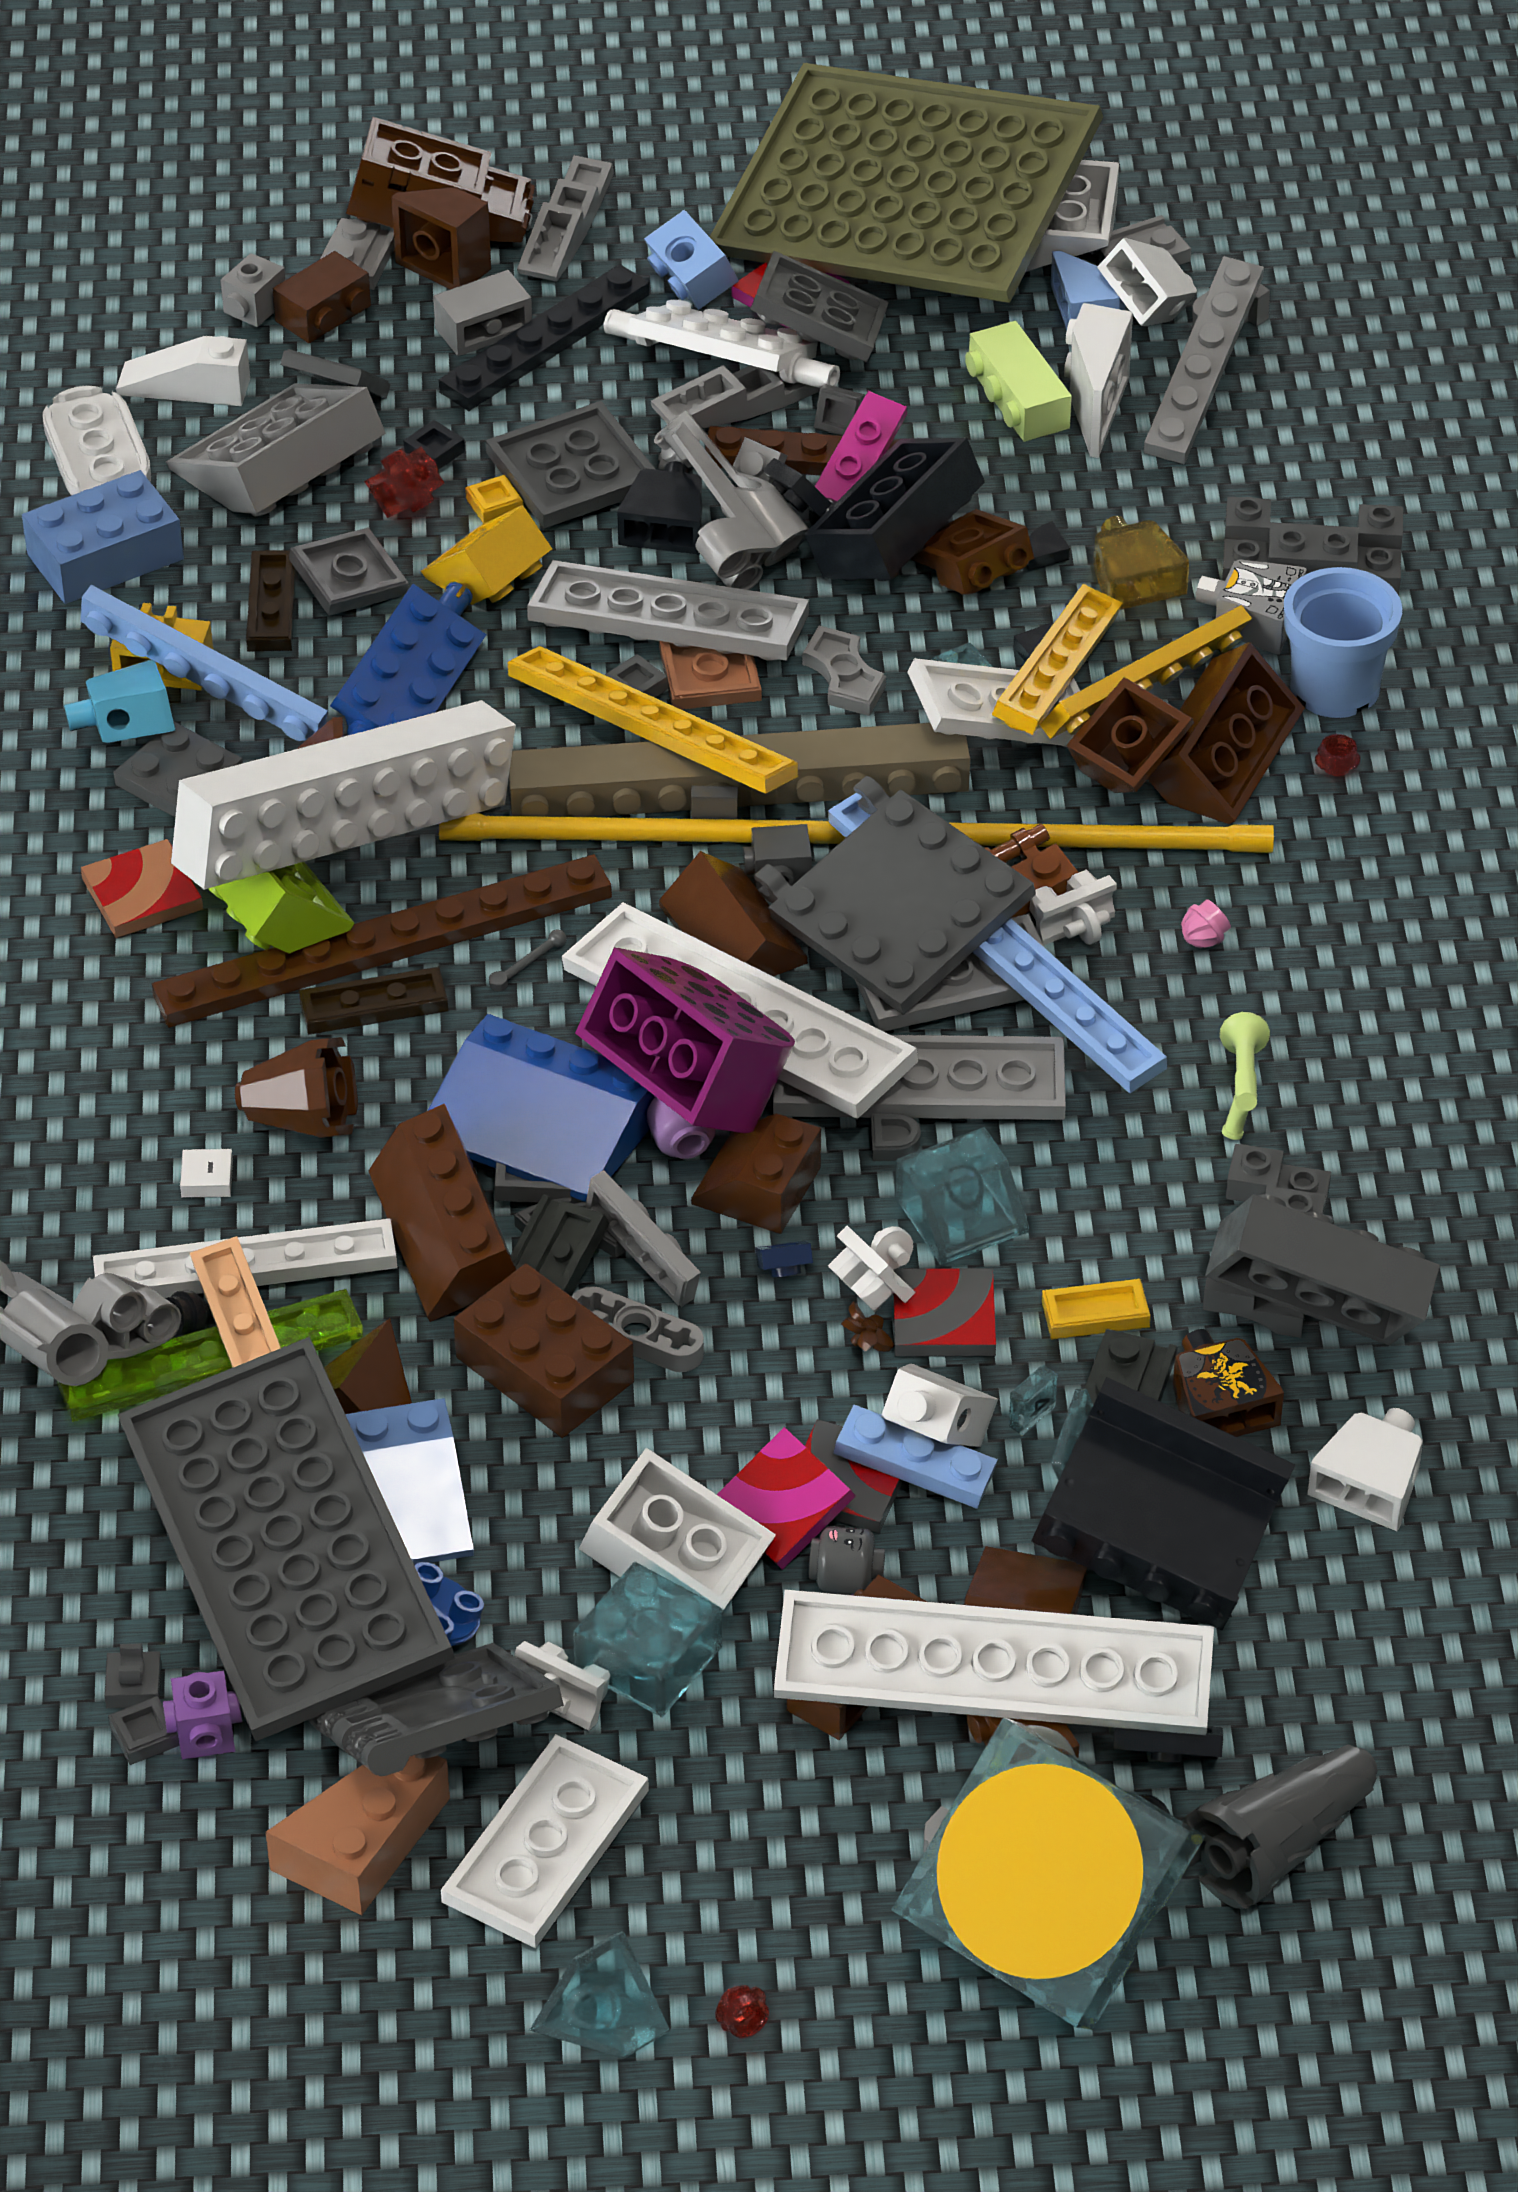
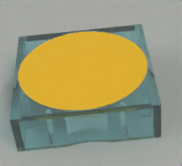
(1047, 1874)

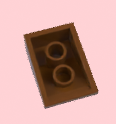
(1026, 1582)

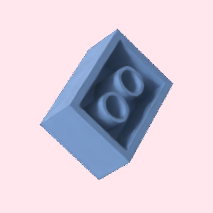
(103, 536)

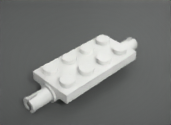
(726, 338)

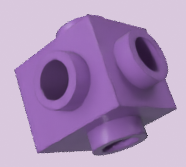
(202, 1714)

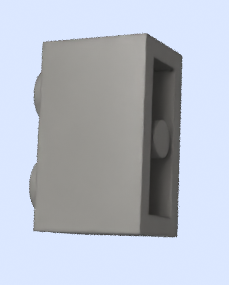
(481, 312)

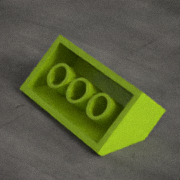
(284, 908)

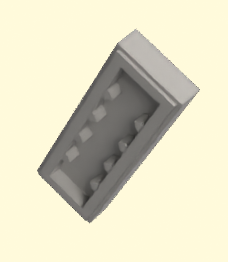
(654, 1251)

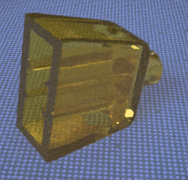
(1138, 563)

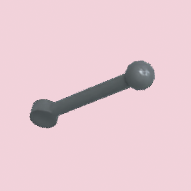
(499, 980)

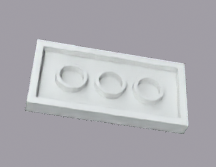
(964, 696)
(545, 1841)

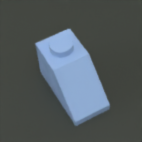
(1079, 283)

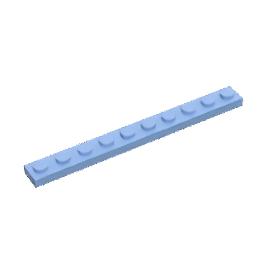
(1052, 990)

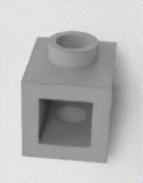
(249, 291)

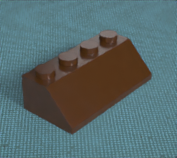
(1238, 727)
(440, 1214)

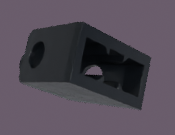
(662, 510)

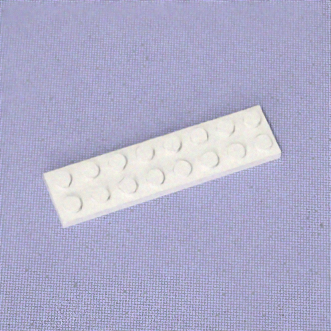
(832, 1051)
(994, 1662)

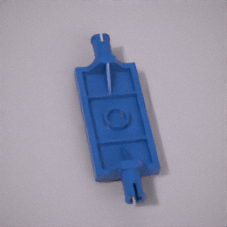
(410, 661)

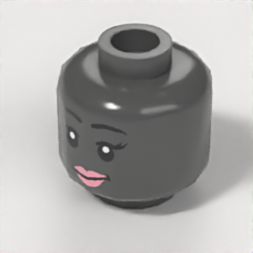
(845, 1560)

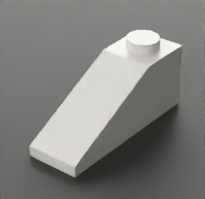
(194, 371)

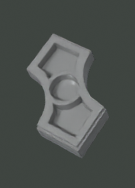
(850, 680)

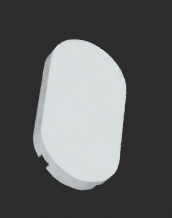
(93, 438)

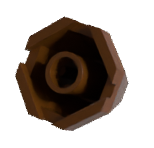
(302, 1090)

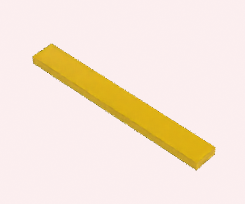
(653, 719)

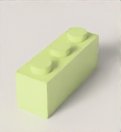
(1019, 381)

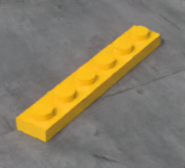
(1056, 659)
(1157, 666)

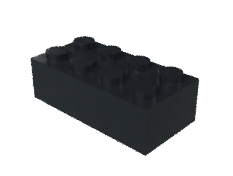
(895, 509)

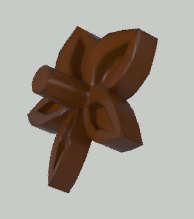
(867, 1330)

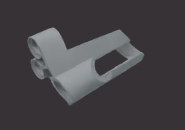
(758, 519)
(75, 1340)

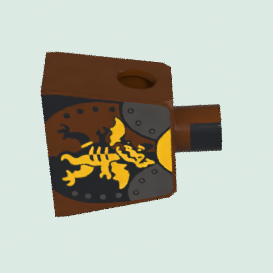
(1226, 1385)

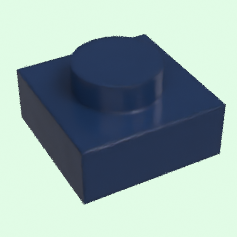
(784, 1258)

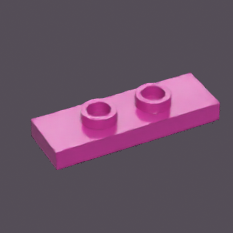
(862, 444)

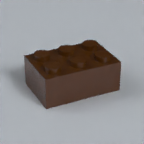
(544, 1350)

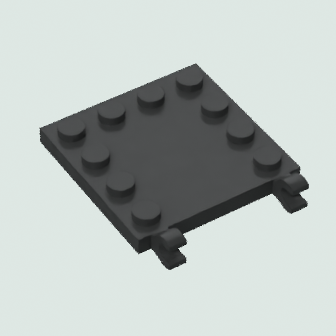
(898, 898)

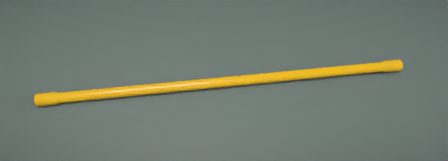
(479, 827)

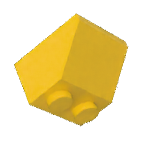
(492, 557)

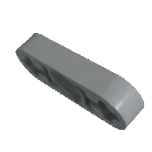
(651, 1345)

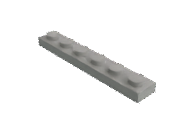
(1203, 360)

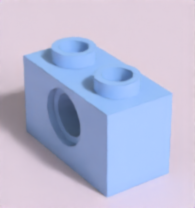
(690, 259)

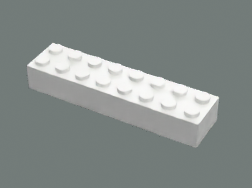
(341, 793)

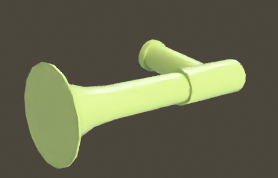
(1244, 1036)

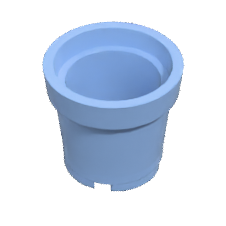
(1339, 638)

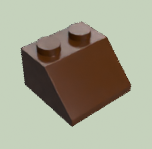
(442, 235)
(1127, 737)
(762, 1172)

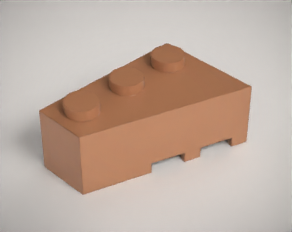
(359, 1831)

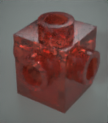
(405, 481)

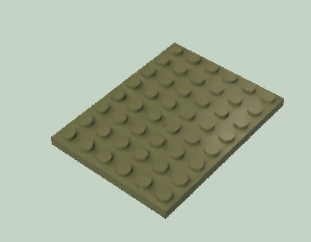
(907, 181)

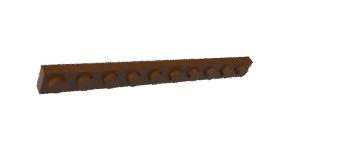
(382, 940)

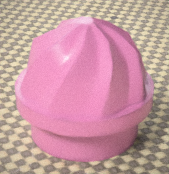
(1204, 925)

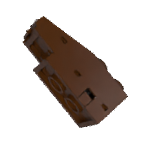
(408, 161)

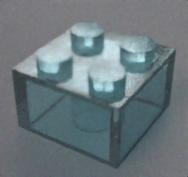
(649, 1638)

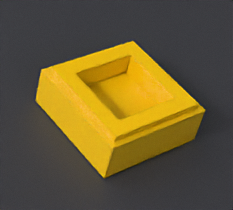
(492, 498)

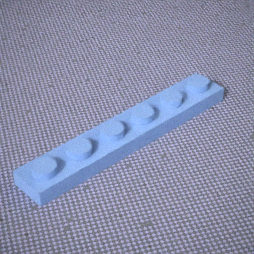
(202, 665)

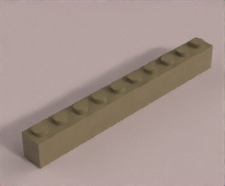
(655, 779)

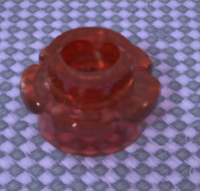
(1337, 755)
(742, 2011)

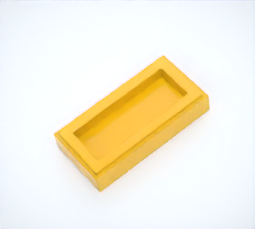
(1095, 1308)

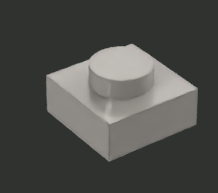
(754, 458)

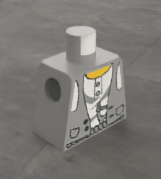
(1261, 591)

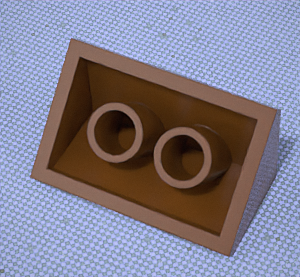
(728, 913)

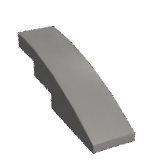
(566, 218)
(729, 397)

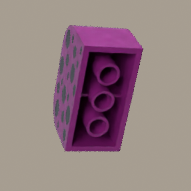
(686, 1039)

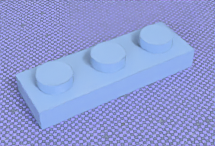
(915, 1458)

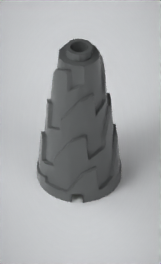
(1275, 1821)

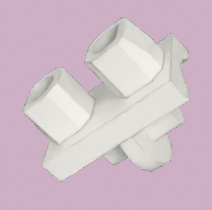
(1077, 911)
(870, 1269)
(580, 1688)

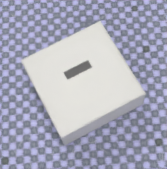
(206, 1173)

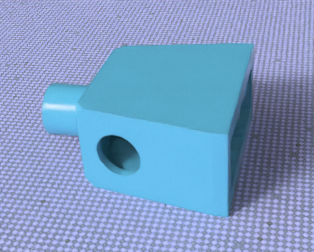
(124, 704)

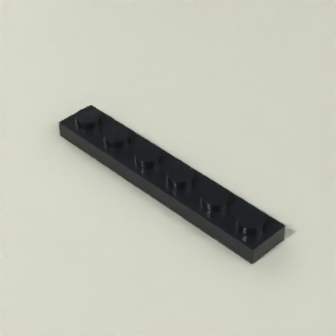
(542, 337)

